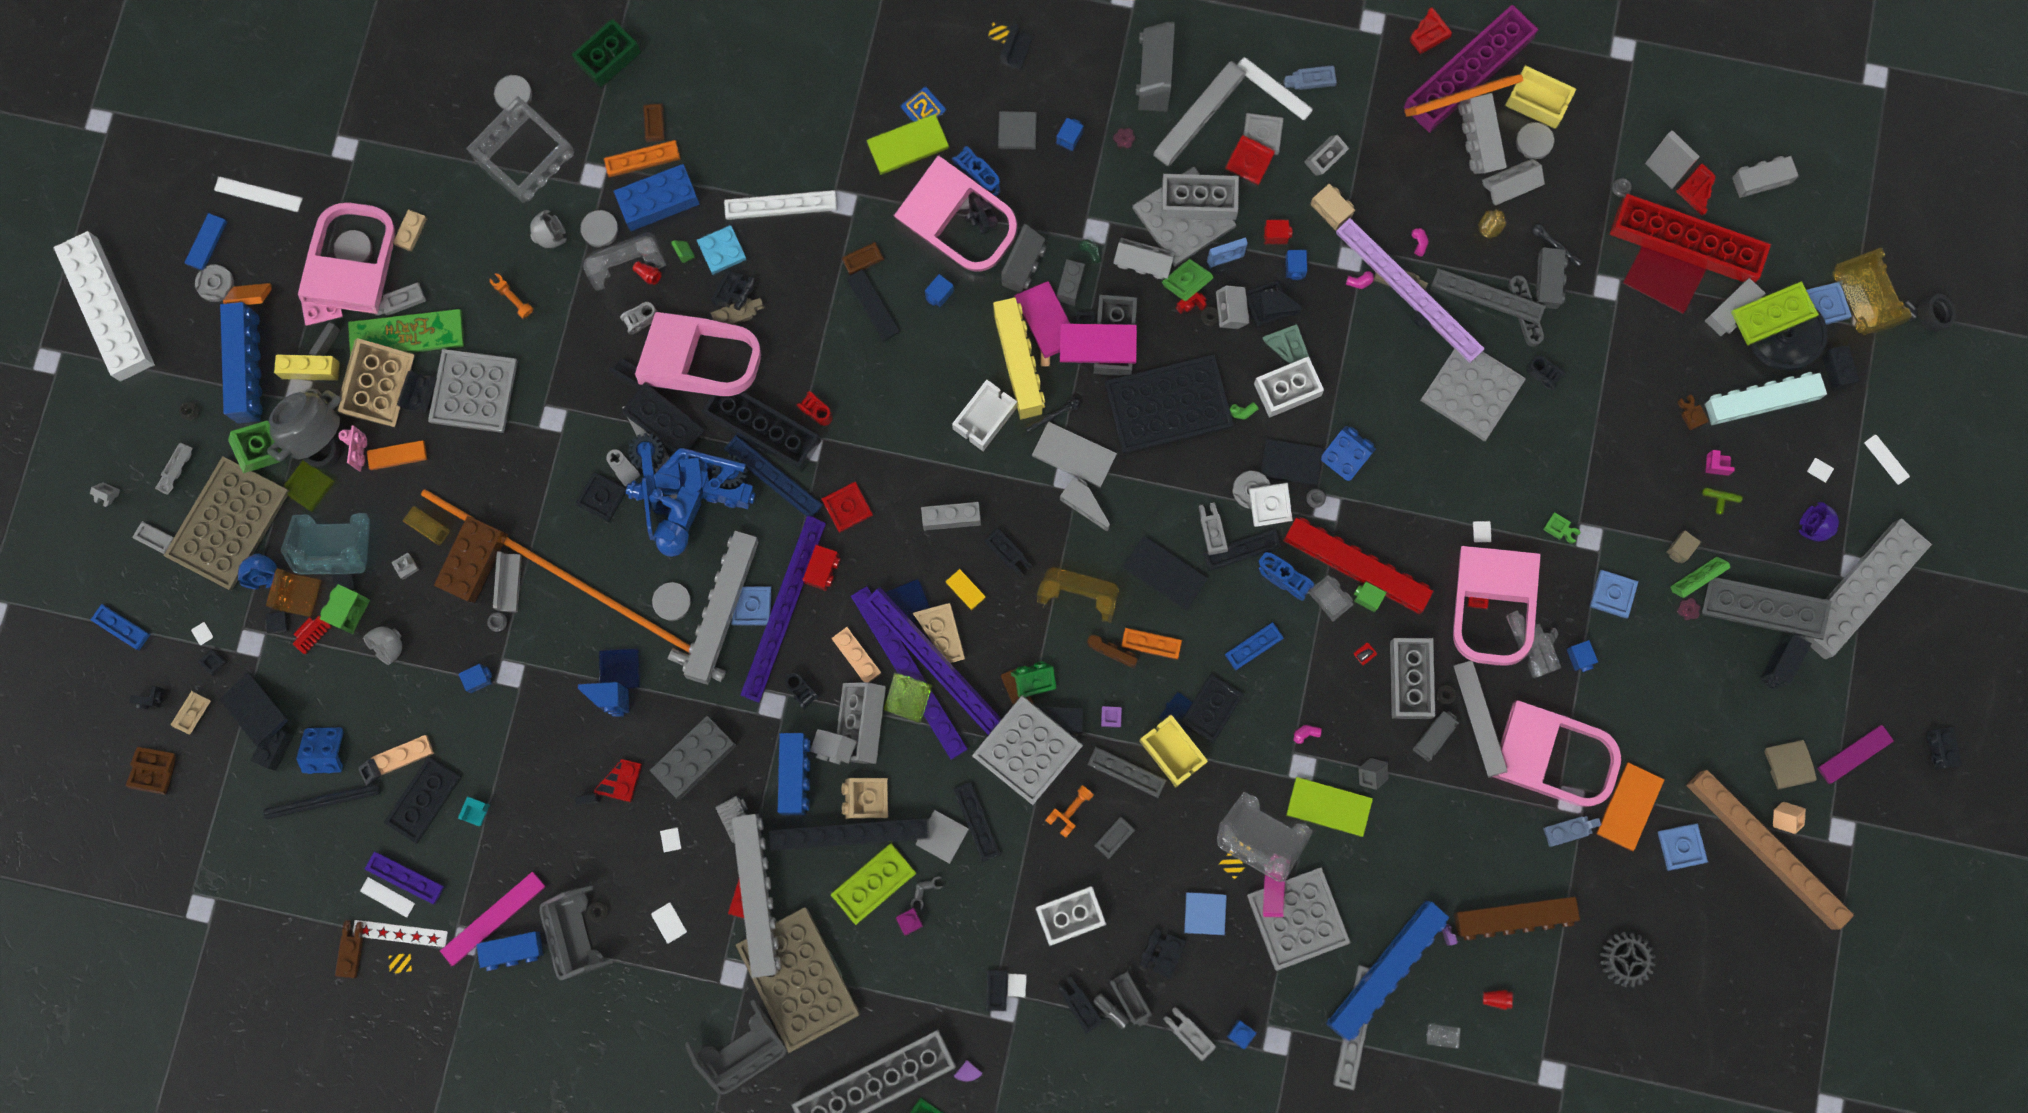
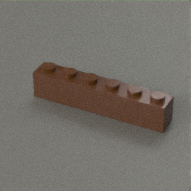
(1518, 916)

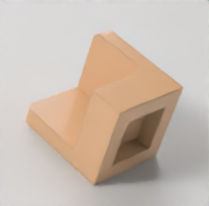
(1789, 817)

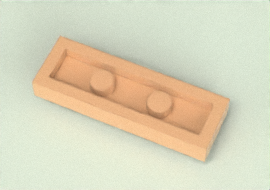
(856, 655)
(403, 754)

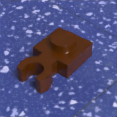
(1693, 416)

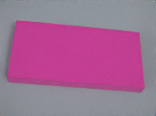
(1043, 316)
(1097, 343)

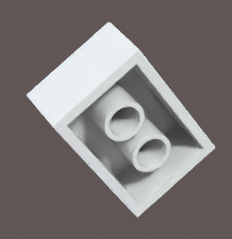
(1289, 387)
(1070, 916)

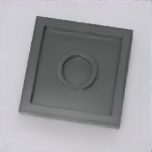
(1017, 130)

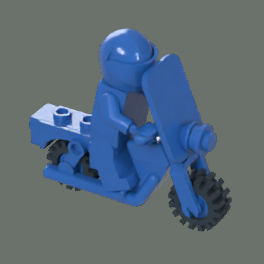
(687, 477)

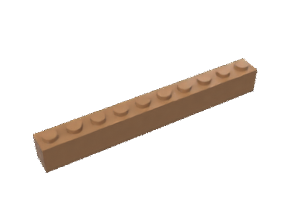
(1770, 850)

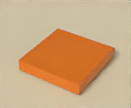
(248, 294)

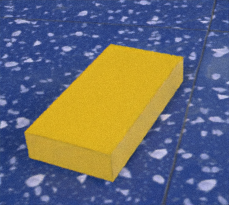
(965, 589)

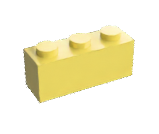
(307, 367)

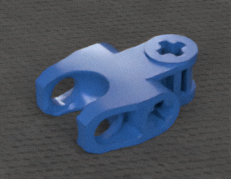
(977, 170)
(1285, 576)

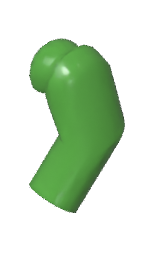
(1243, 413)

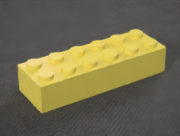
(1017, 356)

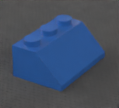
(608, 696)

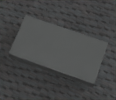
(325, 340)
(1114, 837)

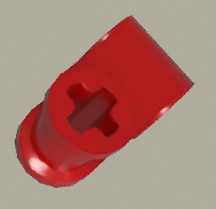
(813, 407)

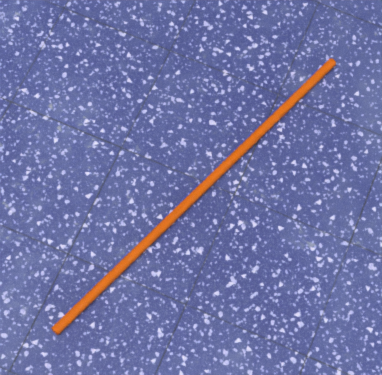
(567, 577)

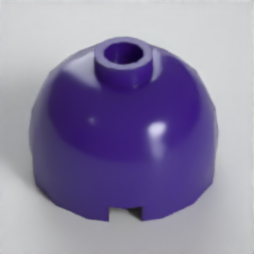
(1819, 523)

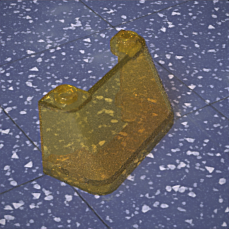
(1870, 293)
(1060, 579)

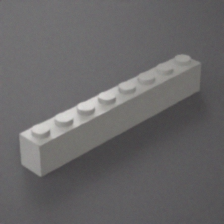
(720, 608)
(755, 895)

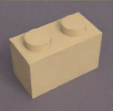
(1332, 206)

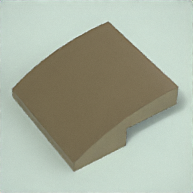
(1790, 764)

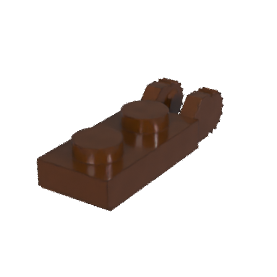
(1111, 651)
(349, 951)

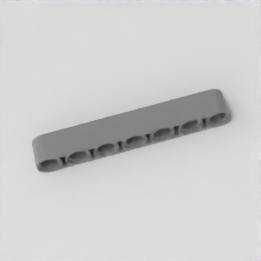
(1199, 113)

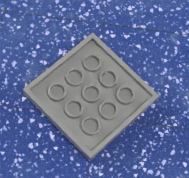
(1179, 235)
(473, 391)
(1473, 392)
(1027, 749)
(1309, 921)

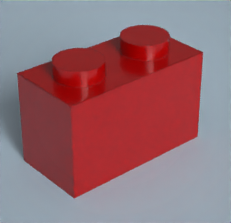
(821, 568)

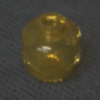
(1492, 223)

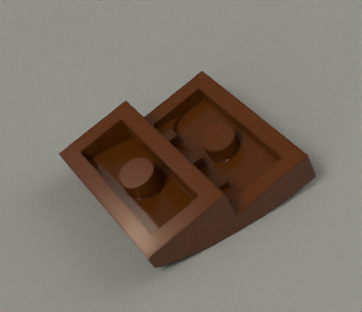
(151, 770)

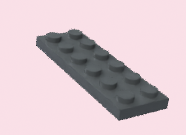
(1767, 608)

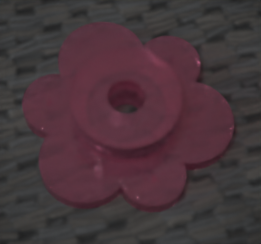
(1127, 134)
(1689, 604)

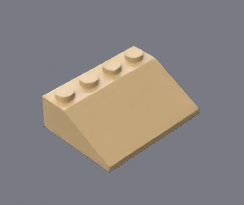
(374, 382)

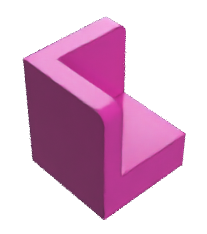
(1718, 463)

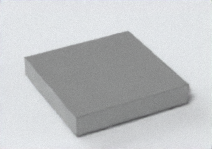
(1264, 130)
(944, 837)

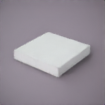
(1270, 504)

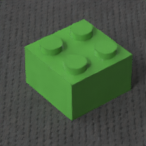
(251, 446)
(344, 609)

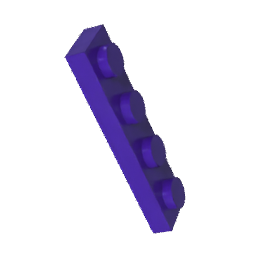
(404, 878)

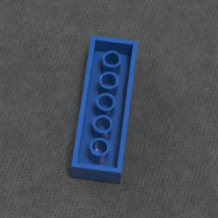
(240, 363)

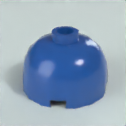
(256, 571)

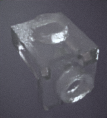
(1443, 1036)

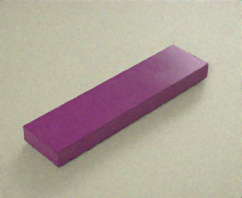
(1855, 754)

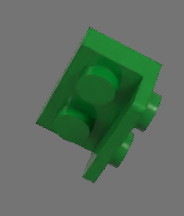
(1034, 679)

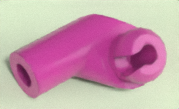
(1422, 239)
(1362, 281)
(1304, 731)

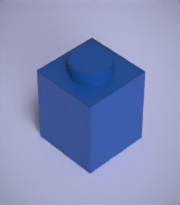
(1070, 134)
(1296, 264)
(939, 291)
(1582, 656)
(475, 678)
(1241, 1034)

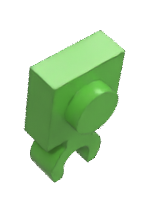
(1559, 527)

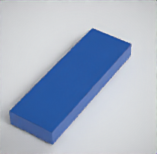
(205, 242)
(120, 627)
(1254, 646)

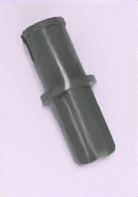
(1111, 1011)

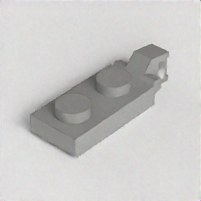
(401, 299)
(173, 468)

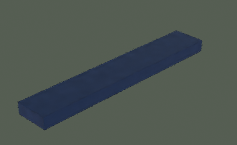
(773, 477)

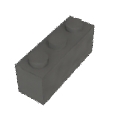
(1551, 277)

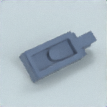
(1311, 78)
(1570, 830)

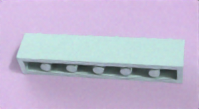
(1765, 398)

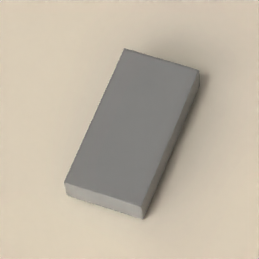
(153, 537)

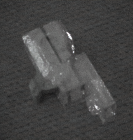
(1542, 653)

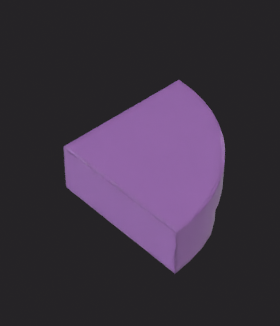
(1449, 937)
(968, 1072)

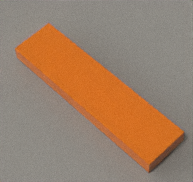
(642, 158)

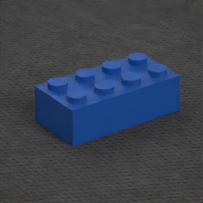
(656, 197)
(793, 774)

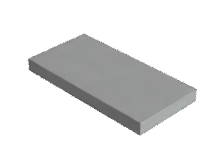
(1672, 159)
(1074, 454)

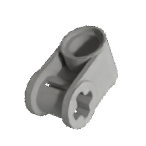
(638, 317)
(623, 469)

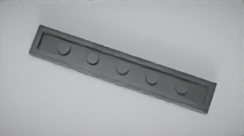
(1488, 296)

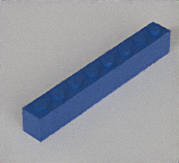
(1387, 971)

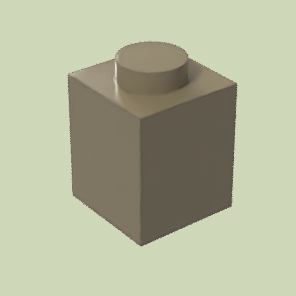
(1683, 547)

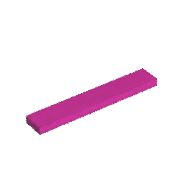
(492, 919)

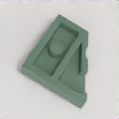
(1287, 344)

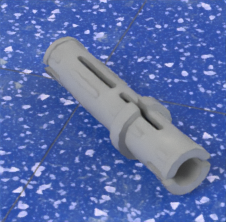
(680, 657)

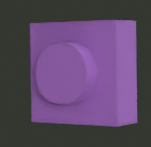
(1111, 717)

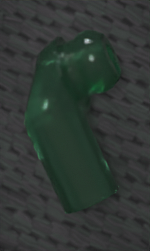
(1091, 247)

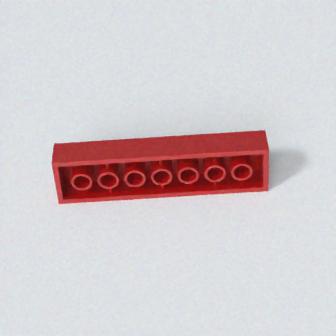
(1689, 239)

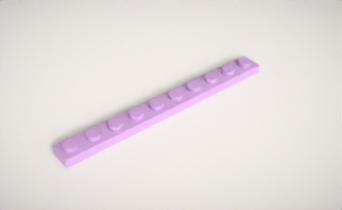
(1409, 290)

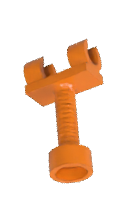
(503, 288)
(1084, 794)

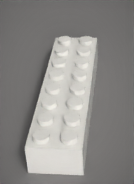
(104, 306)

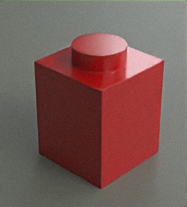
(1277, 232)

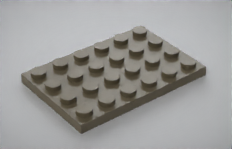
(226, 523)
(808, 991)

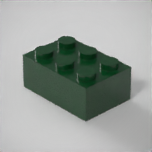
(606, 53)

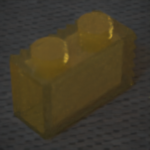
(426, 525)

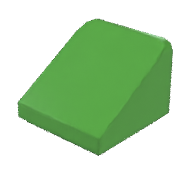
(683, 250)

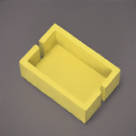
(1540, 97)
(1173, 751)

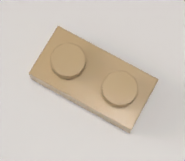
(409, 230)
(190, 712)

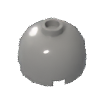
(547, 230)
(385, 643)

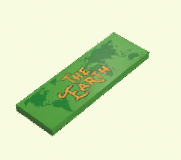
(412, 332)

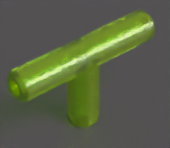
(1722, 497)

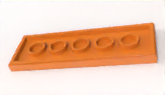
(1463, 95)

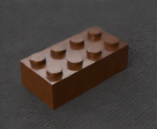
(470, 559)

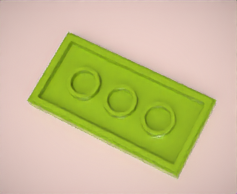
(907, 144)
(1774, 313)
(1329, 806)
(873, 884)

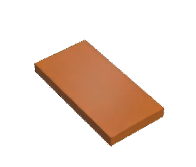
(1630, 806)

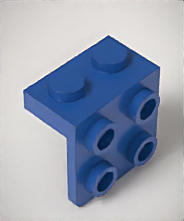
(1348, 453)
(320, 750)

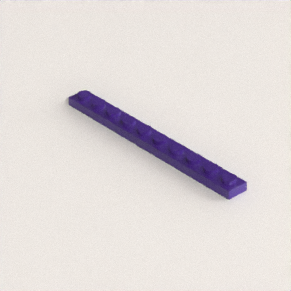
(782, 610)
(933, 660)
(904, 665)

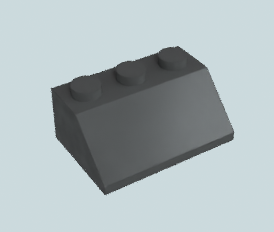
(1023, 260)

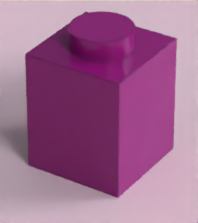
(909, 922)

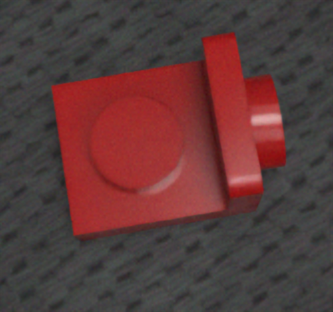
(1187, 305)

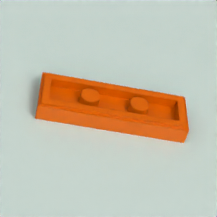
(396, 455)
(1151, 643)

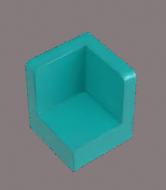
(473, 811)

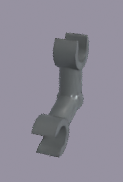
(920, 887)

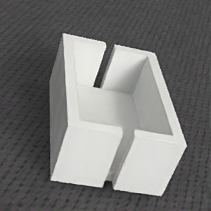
(984, 415)

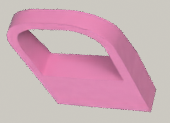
(937, 201)
(346, 282)
(672, 347)
(1498, 577)
(1528, 746)

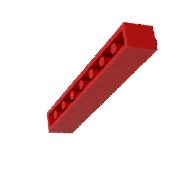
(1358, 565)

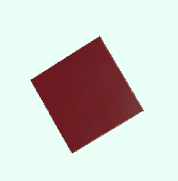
(1664, 278)

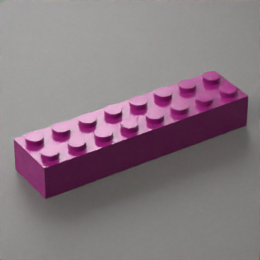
(1474, 64)

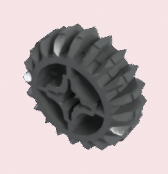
(1629, 951)

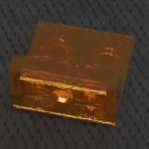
(293, 593)

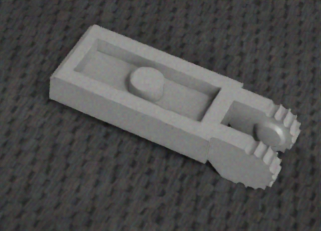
(1213, 530)
(1191, 1035)

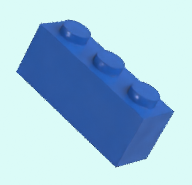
(510, 950)

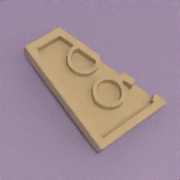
(942, 631)

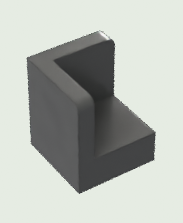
(1373, 773)

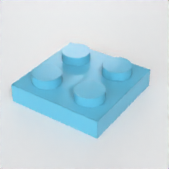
(721, 249)

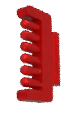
(306, 631)

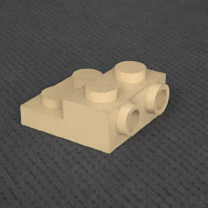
(865, 798)

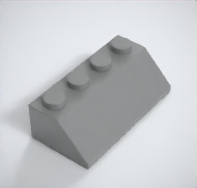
(861, 719)

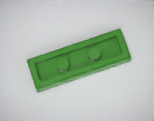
(1700, 577)

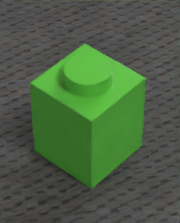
(1369, 596)

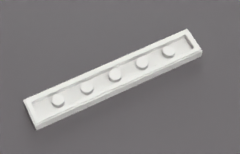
(780, 205)

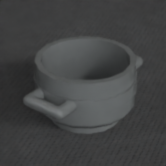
(303, 424)

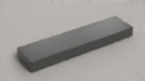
(1126, 772)

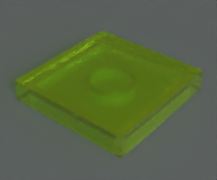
(308, 485)

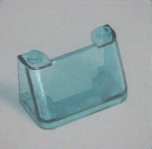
(327, 547)

